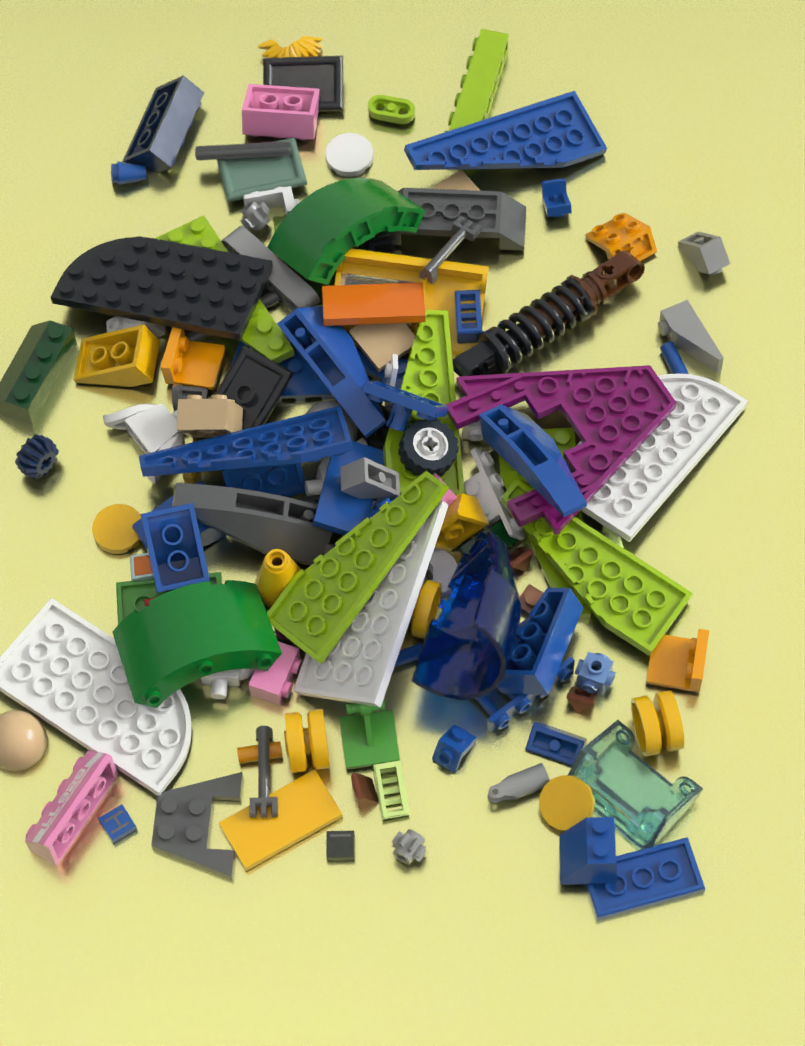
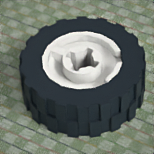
(417, 455)

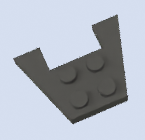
(185, 821)

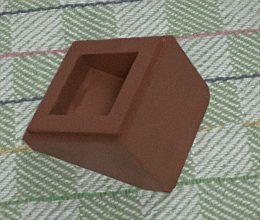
(364, 790)

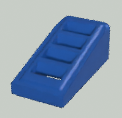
(468, 331)

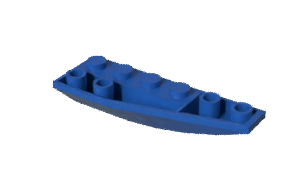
(335, 362)
(533, 456)

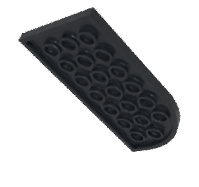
(166, 285)

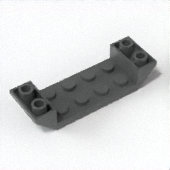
(493, 210)

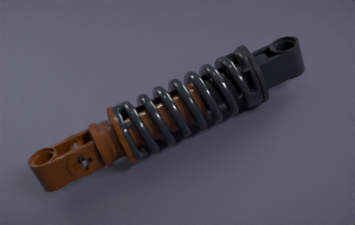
(550, 314)

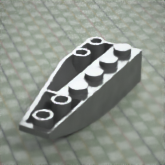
(257, 519)

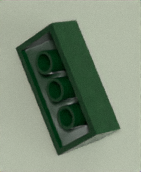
(35, 370)

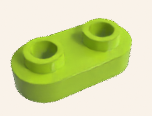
(391, 108)

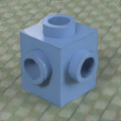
(595, 673)

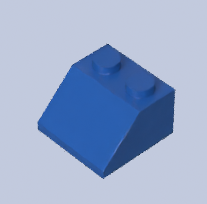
(589, 852)

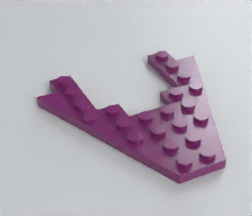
(606, 407)

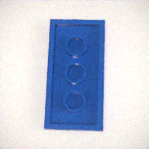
(337, 509)
(648, 879)

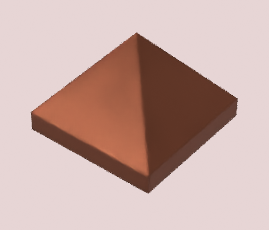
(521, 558)
(580, 699)

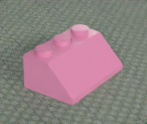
(280, 111)

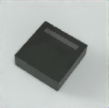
(340, 845)

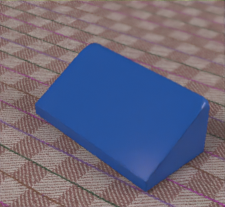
(555, 743)

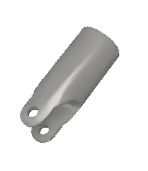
(519, 784)

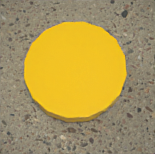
(114, 529)
(566, 802)

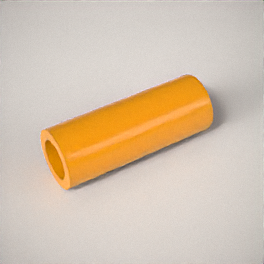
(250, 753)

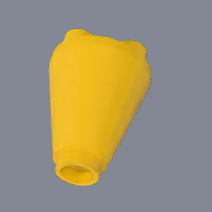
(275, 575)

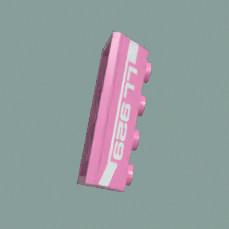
(72, 806)

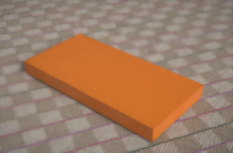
(373, 304)

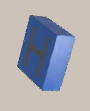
(117, 823)

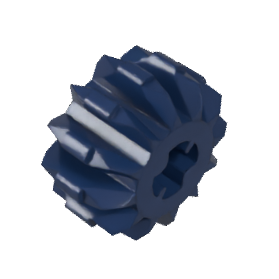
(36, 456)

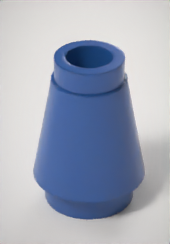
(127, 173)

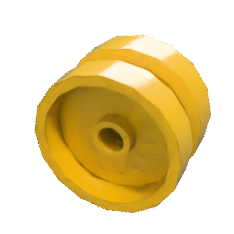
(425, 608)
(657, 723)
(302, 741)

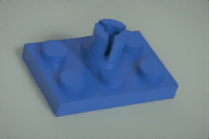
(403, 404)
(277, 479)

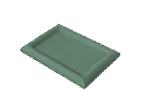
(261, 174)

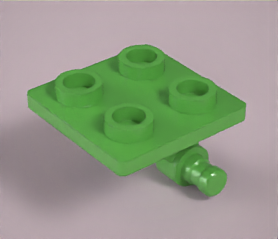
(368, 736)

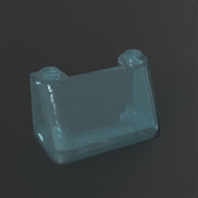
(630, 789)

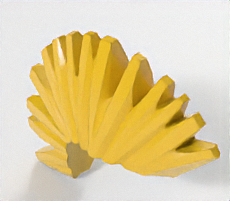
(304, 47)

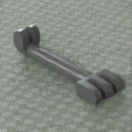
(461, 232)
(263, 736)

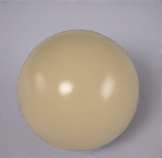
(21, 740)

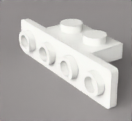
(489, 490)

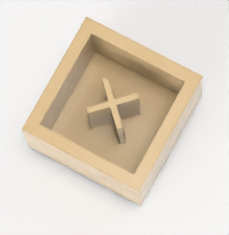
(208, 416)

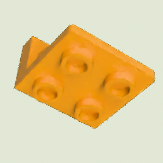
(623, 234)
(191, 361)
(679, 662)

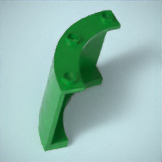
(335, 220)
(193, 636)

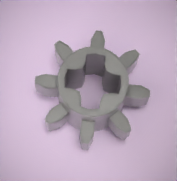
(255, 215)
(409, 846)

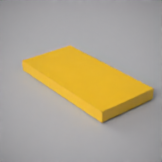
(302, 810)

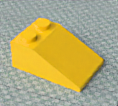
(118, 358)

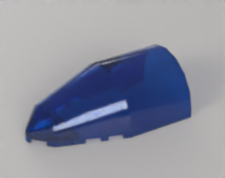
(478, 623)

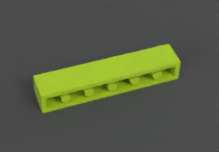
(481, 79)

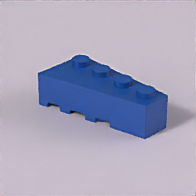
(542, 643)

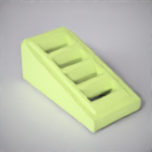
(382, 768)

